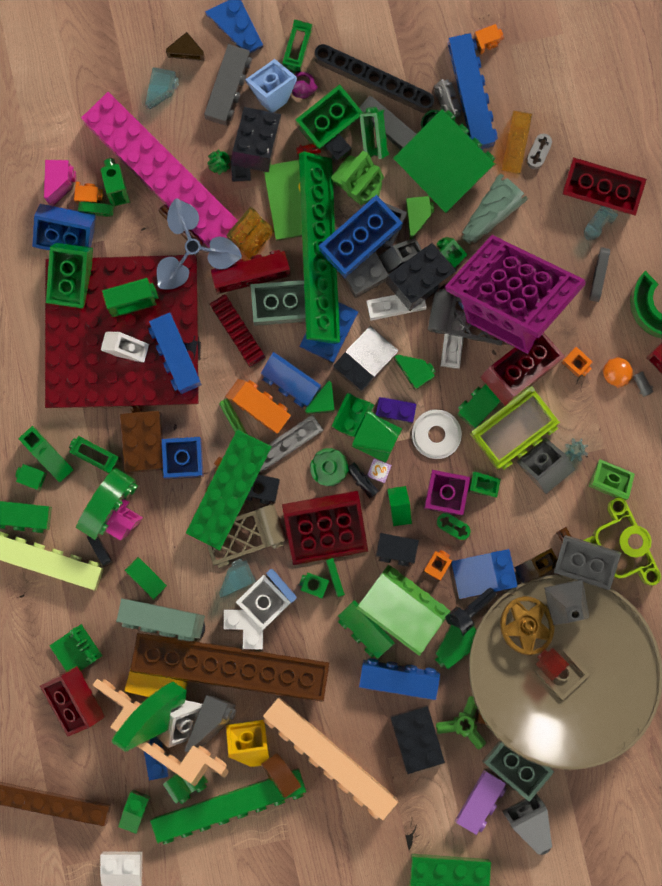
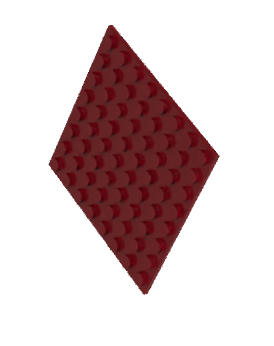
(86, 376)

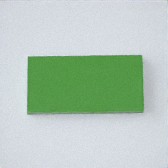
(285, 199)

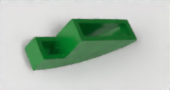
(150, 717)

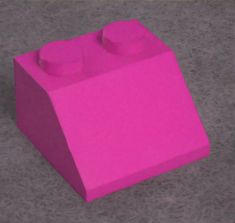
(58, 180)

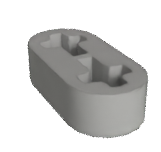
(535, 149)

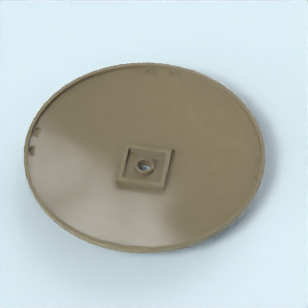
(594, 711)

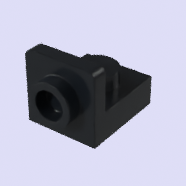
(240, 173)

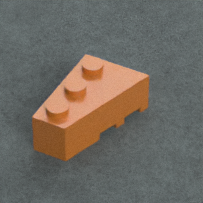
(258, 405)

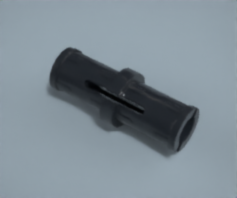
(362, 480)

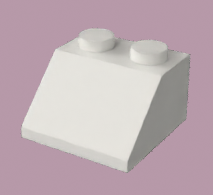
(181, 724)
(121, 868)

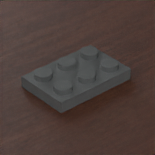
(587, 562)

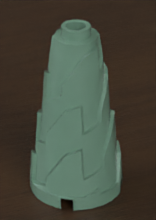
(494, 208)

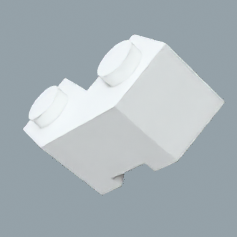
(251, 630)

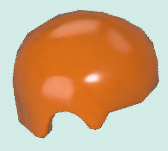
(618, 372)

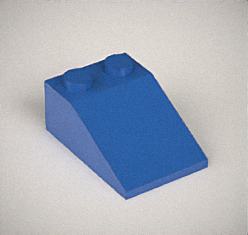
(482, 572)

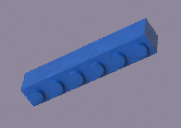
(471, 89)

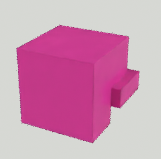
(123, 521)

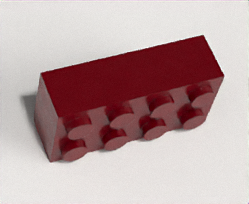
(520, 370)

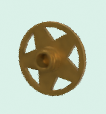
(527, 625)

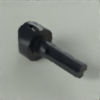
(462, 618)

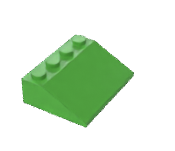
(403, 609)

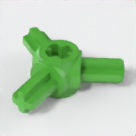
(454, 725)

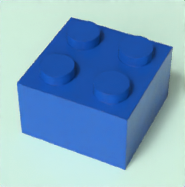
(182, 458)

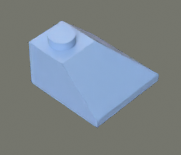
(272, 85)

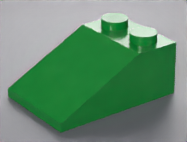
(68, 274)

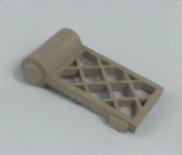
(269, 531)

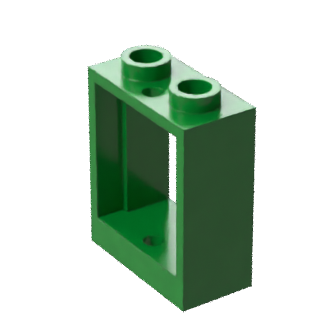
(130, 297)

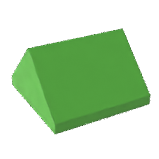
(612, 480)

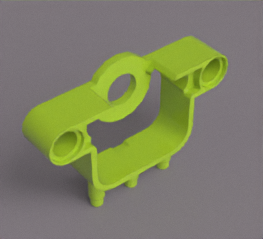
(623, 541)

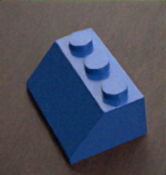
(62, 226)
(290, 380)

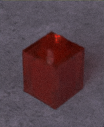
(551, 663)

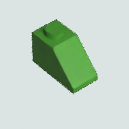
(418, 213)

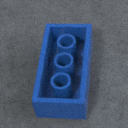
(360, 236)

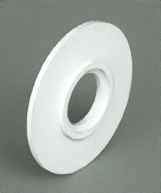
(452, 434)

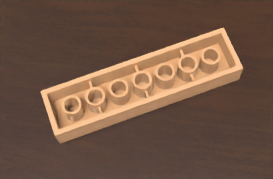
(330, 758)

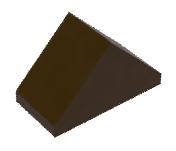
(185, 48)

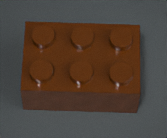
(142, 441)

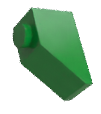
(415, 370)
(134, 811)

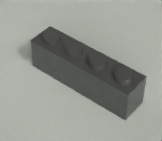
(227, 85)

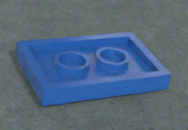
(328, 350)

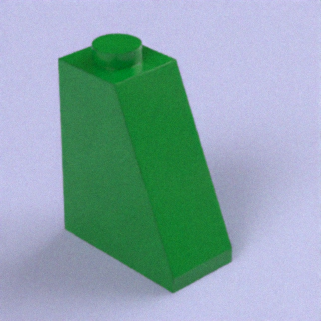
(454, 646)

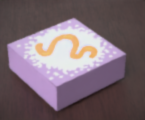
(379, 470)

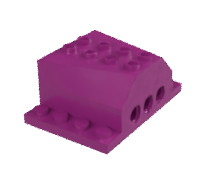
(512, 292)

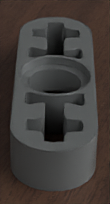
(599, 274)

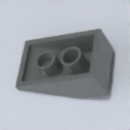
(211, 720)

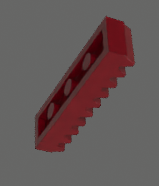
(237, 330)

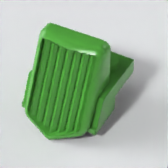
(359, 178)

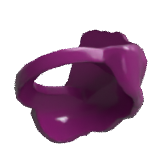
(302, 89)

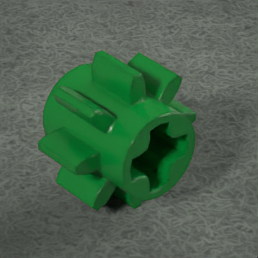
(218, 162)

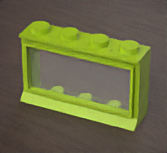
(515, 428)

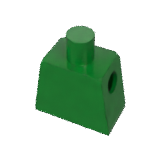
(114, 183)

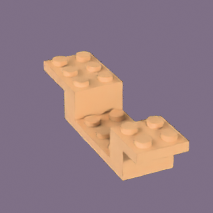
(194, 763)

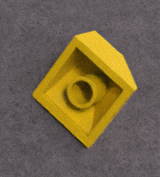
(248, 742)

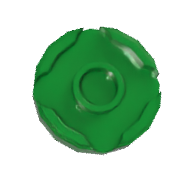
(329, 467)

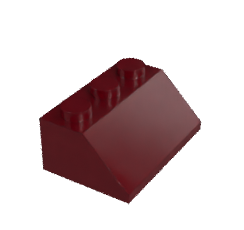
(72, 701)

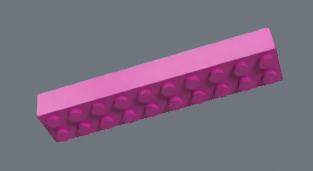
(156, 166)

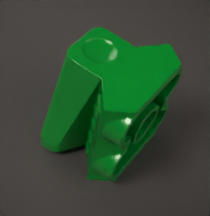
(376, 437)

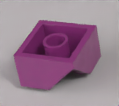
(447, 493)

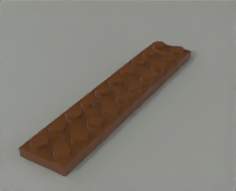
(230, 667)

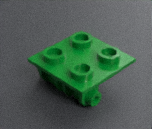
(76, 649)

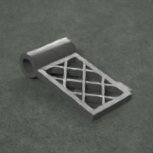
(442, 318)

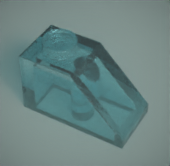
(161, 86)
(237, 578)

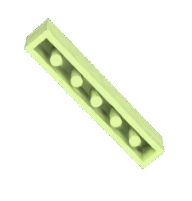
(50, 563)

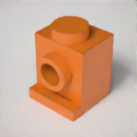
(488, 38)
(87, 193)
(577, 355)
(435, 572)

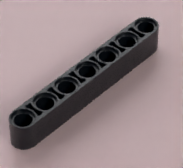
(368, 71)

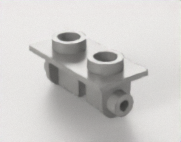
(444, 91)

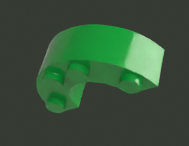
(643, 305)
(105, 502)

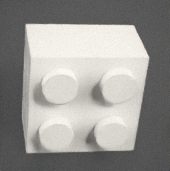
(263, 602)

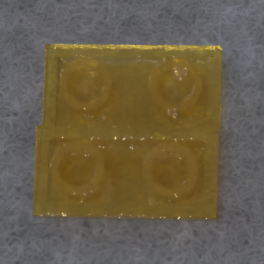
(250, 233)

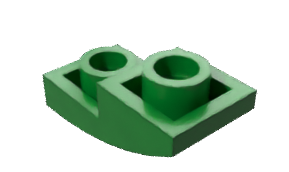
(145, 578)

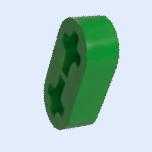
(96, 209)
(450, 530)

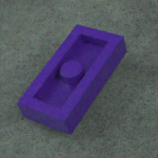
(396, 409)

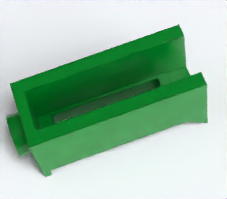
(292, 64)
(368, 133)
(111, 462)

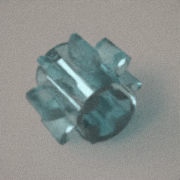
(571, 451)

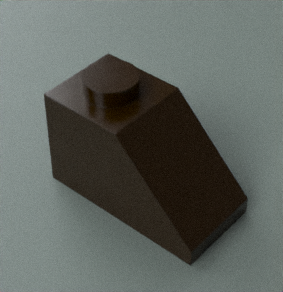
(536, 566)

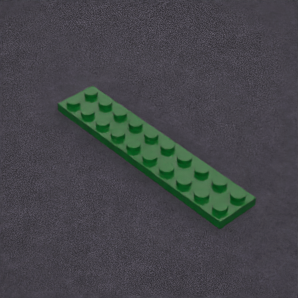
(317, 226)

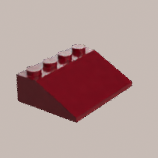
(325, 527)

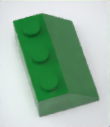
(328, 117)
(365, 630)

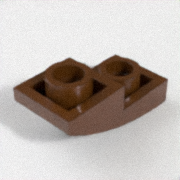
(281, 775)

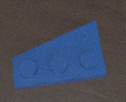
(236, 23)

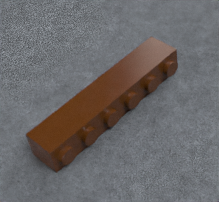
(54, 804)

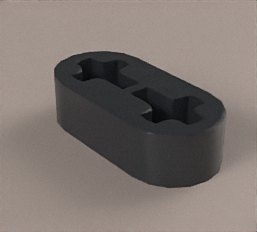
(100, 551)

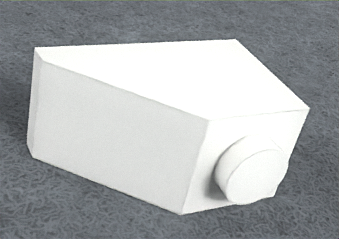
(124, 346)

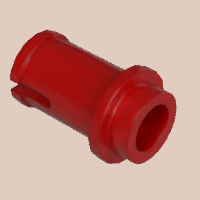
(307, 148)

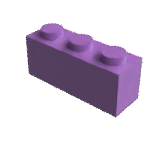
(481, 802)

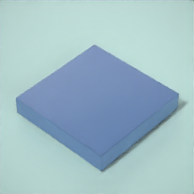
(281, 585)

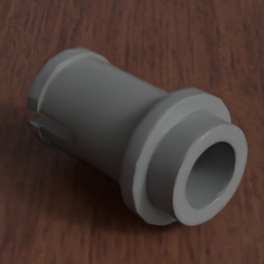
(643, 384)

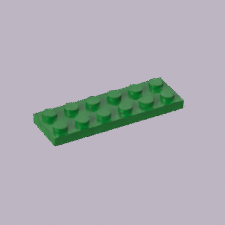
(228, 489)

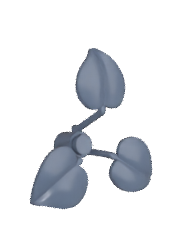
(221, 254)

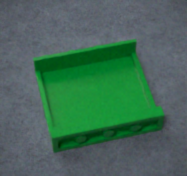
(445, 160)

